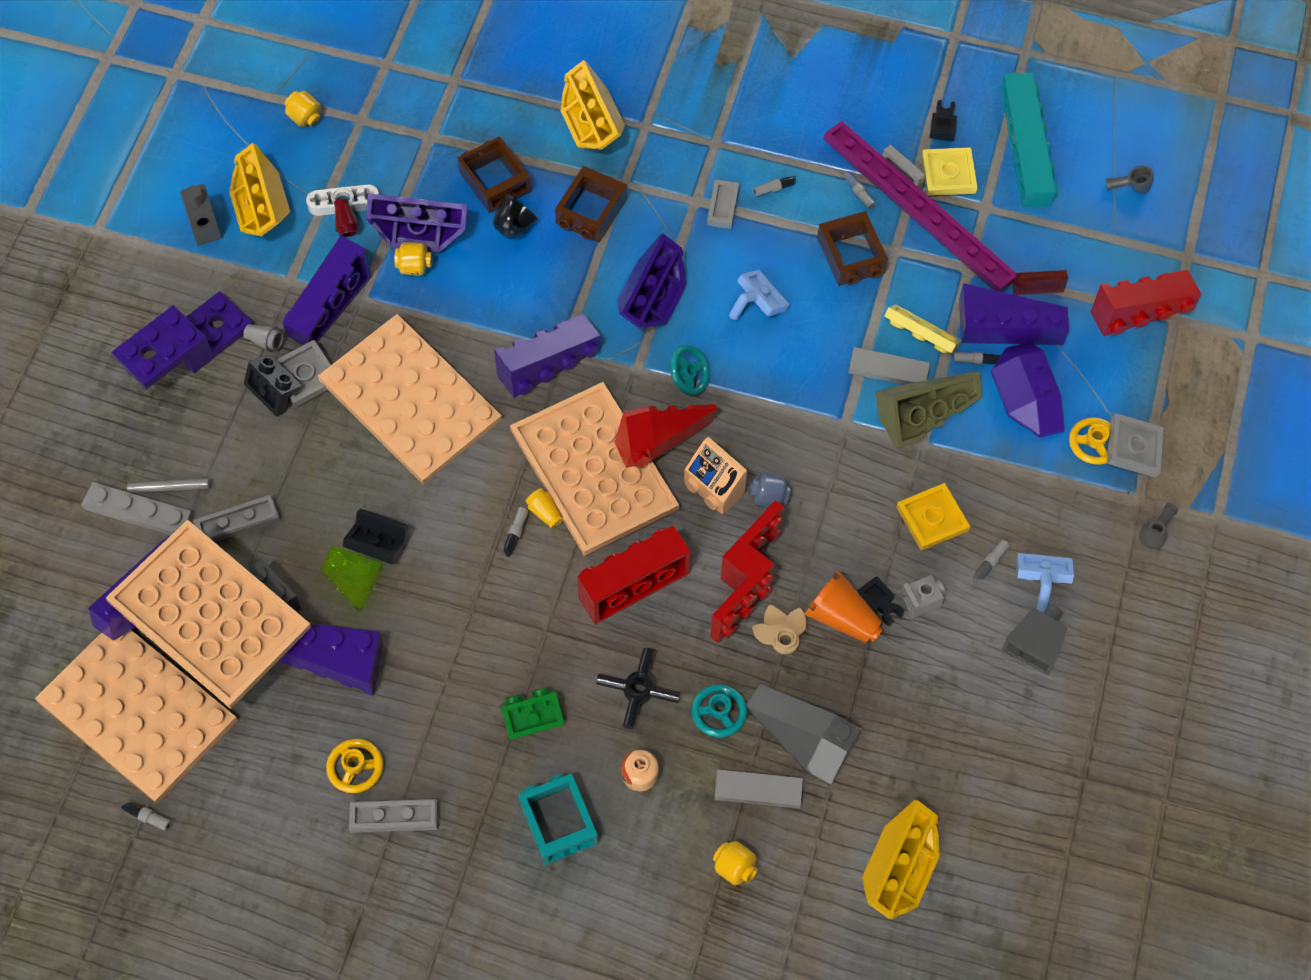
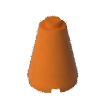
(845, 610)

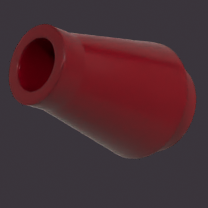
(345, 219)

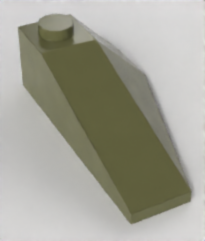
(919, 407)

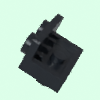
(376, 536)

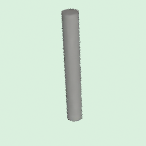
(164, 486)

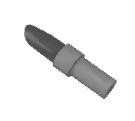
(991, 560)

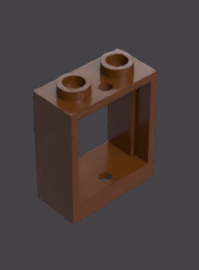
(491, 150)
(597, 184)
(846, 228)

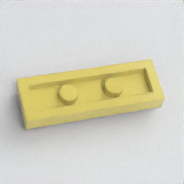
(922, 329)

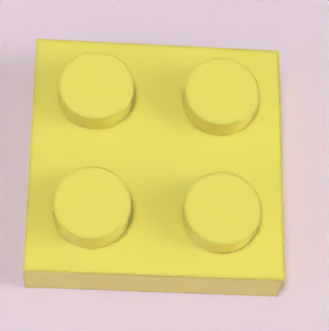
(949, 171)

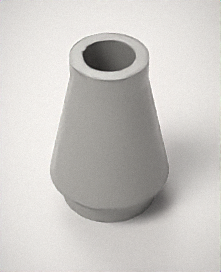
(265, 336)

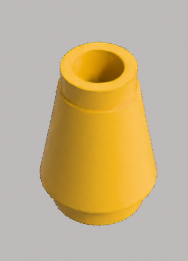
(544, 508)

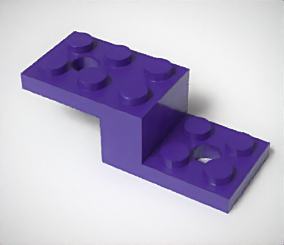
(182, 339)

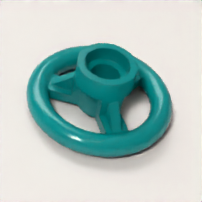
(684, 371)
(719, 700)

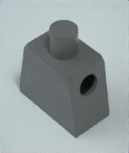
(197, 207)
(1037, 639)

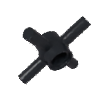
(638, 698)

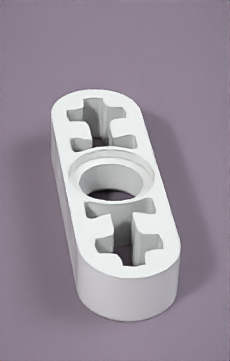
(334, 193)

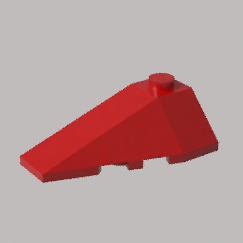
(652, 432)

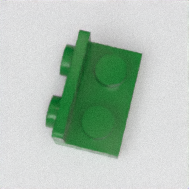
(531, 713)

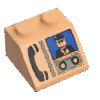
(715, 477)

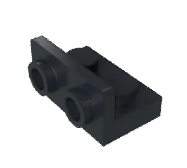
(270, 383)

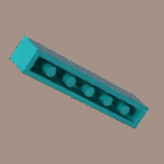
(1028, 140)

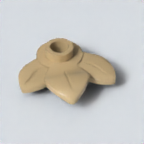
(780, 626)

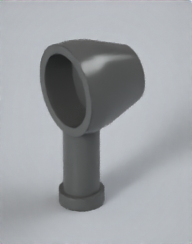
(1139, 178)
(1157, 540)

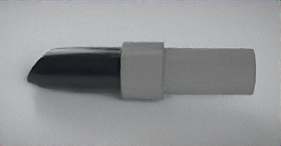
(774, 185)
(976, 358)
(515, 531)
(147, 816)

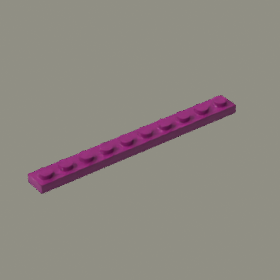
(920, 207)

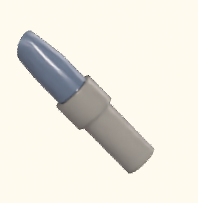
(859, 190)

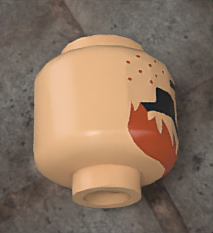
(640, 770)

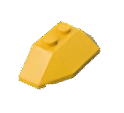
(589, 109)
(257, 192)
(902, 861)

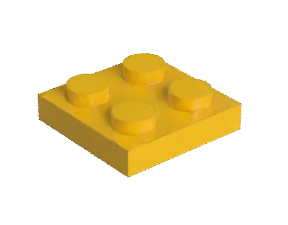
(933, 516)

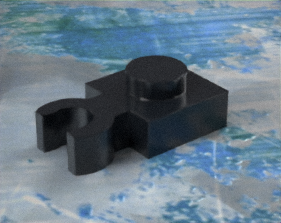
(943, 122)
(880, 599)

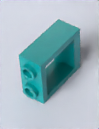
(568, 844)

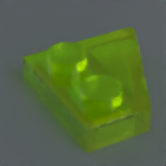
(351, 575)

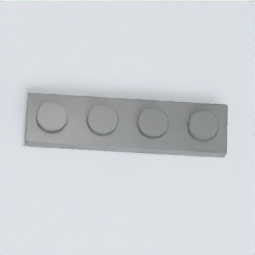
(135, 509)

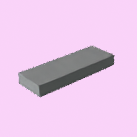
(887, 367)
(238, 519)
(758, 789)
(393, 815)

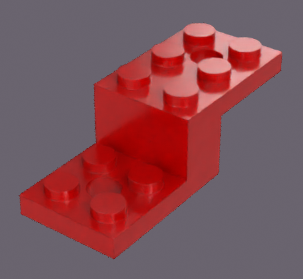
(747, 572)

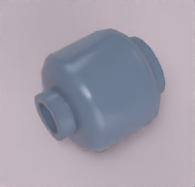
(768, 489)

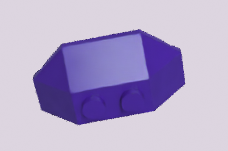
(416, 220)
(654, 285)
(1029, 389)

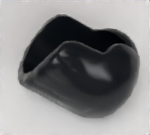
(512, 213)

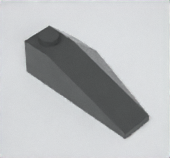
(810, 734)

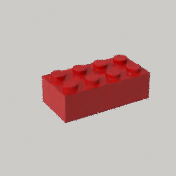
(633, 574)

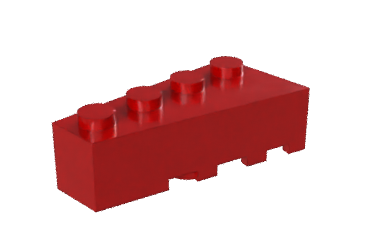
(1143, 301)

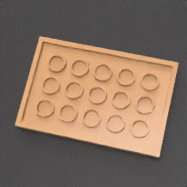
(410, 398)
(584, 473)
(208, 613)
(137, 712)

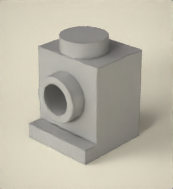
(918, 602)

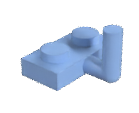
(762, 292)
(1047, 570)

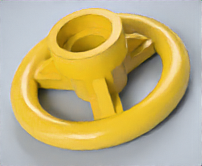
(1100, 429)
(350, 756)

